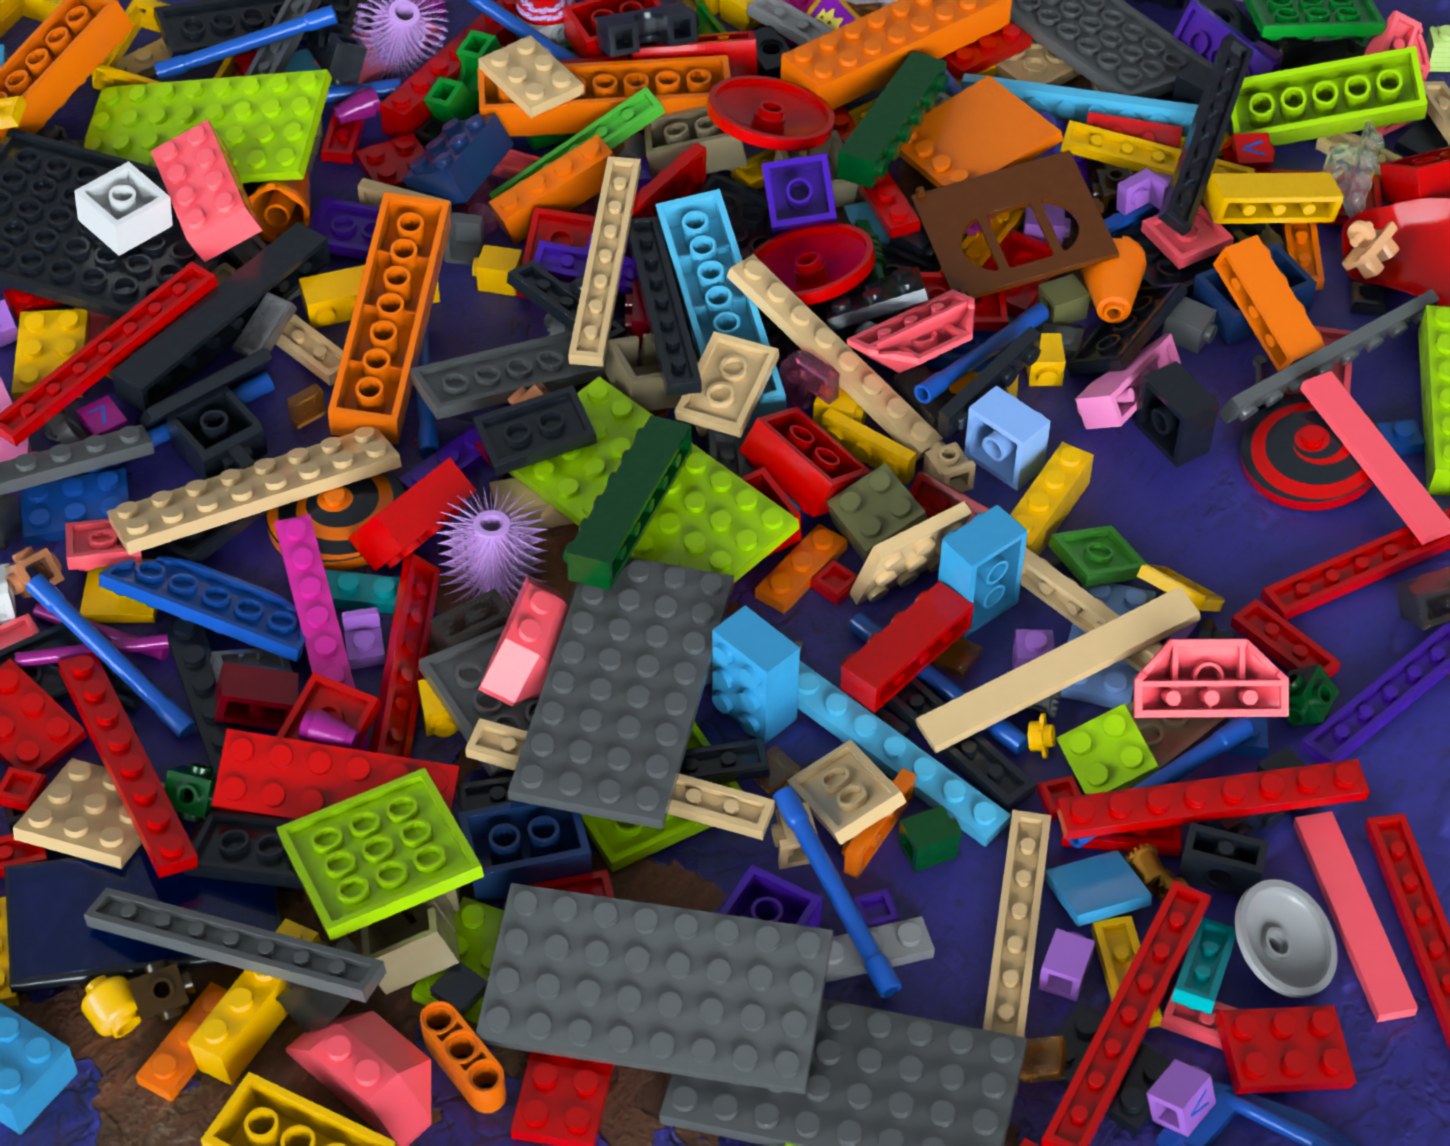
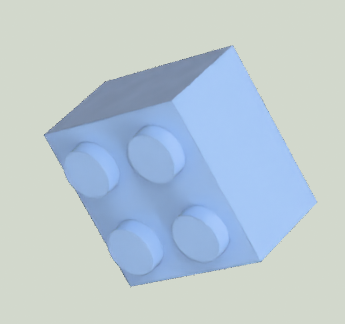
(1006, 437)

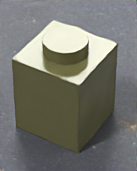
(1065, 300)

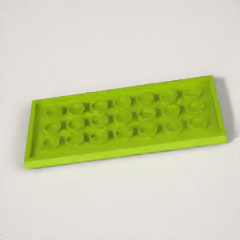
(261, 118)
(707, 517)

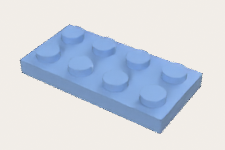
(1116, 682)

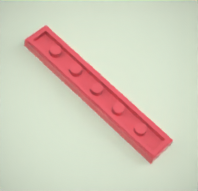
(1376, 457)
(1355, 917)

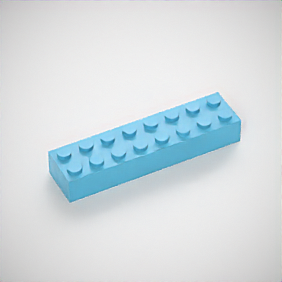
(700, 256)

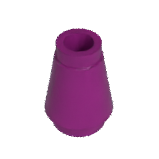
(358, 106)
(326, 729)

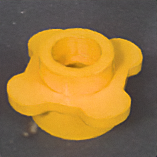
(1041, 736)

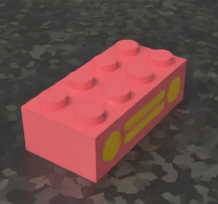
(206, 191)

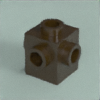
(1106, 188)
(147, 995)

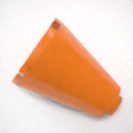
(281, 206)
(1116, 281)

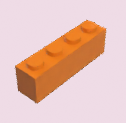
(555, 187)
(1268, 302)

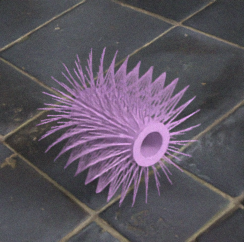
(398, 34)
(492, 549)

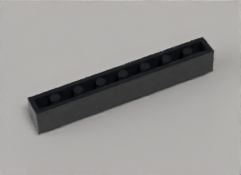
(218, 318)

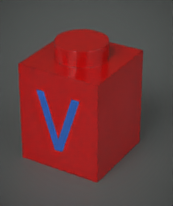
(1249, 150)

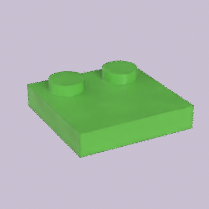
(1097, 555)

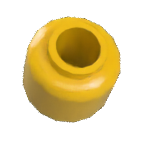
(110, 1006)

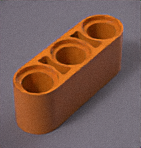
(465, 1073)

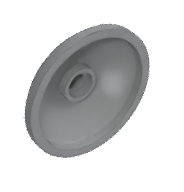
(1286, 938)

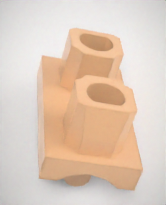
(1370, 247)

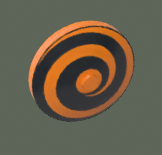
(338, 515)

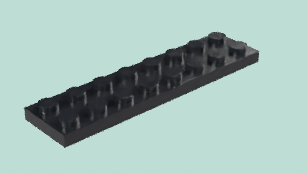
(210, 22)

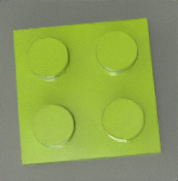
(1108, 752)

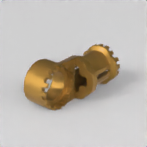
(1151, 871)

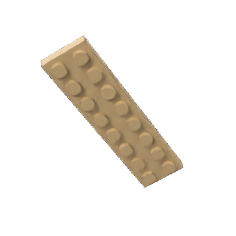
(252, 490)

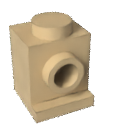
(949, 461)
(790, 851)

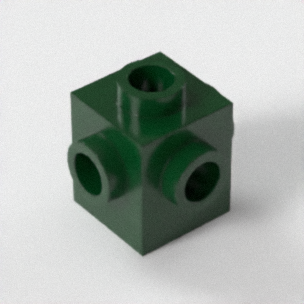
(1310, 695)
(191, 790)

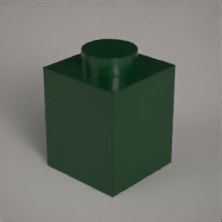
(929, 838)

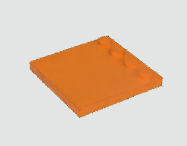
(978, 134)

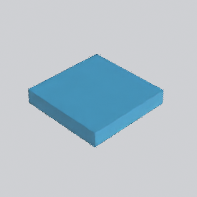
(1098, 888)

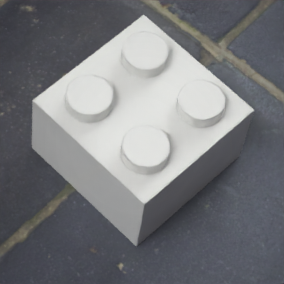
(123, 208)

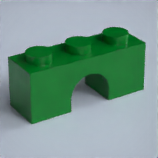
(460, 98)

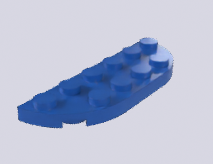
(212, 601)

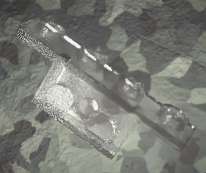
(1354, 167)

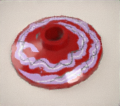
(542, 11)

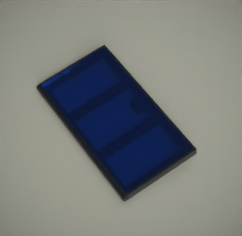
(56, 947)

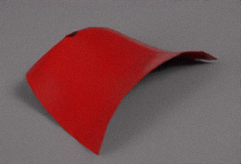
(1422, 245)

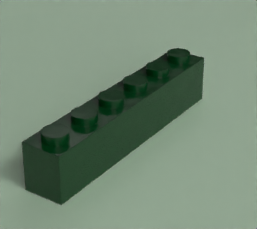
(892, 120)
(628, 503)

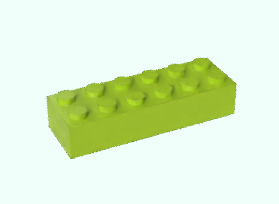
(1332, 97)
(1435, 392)

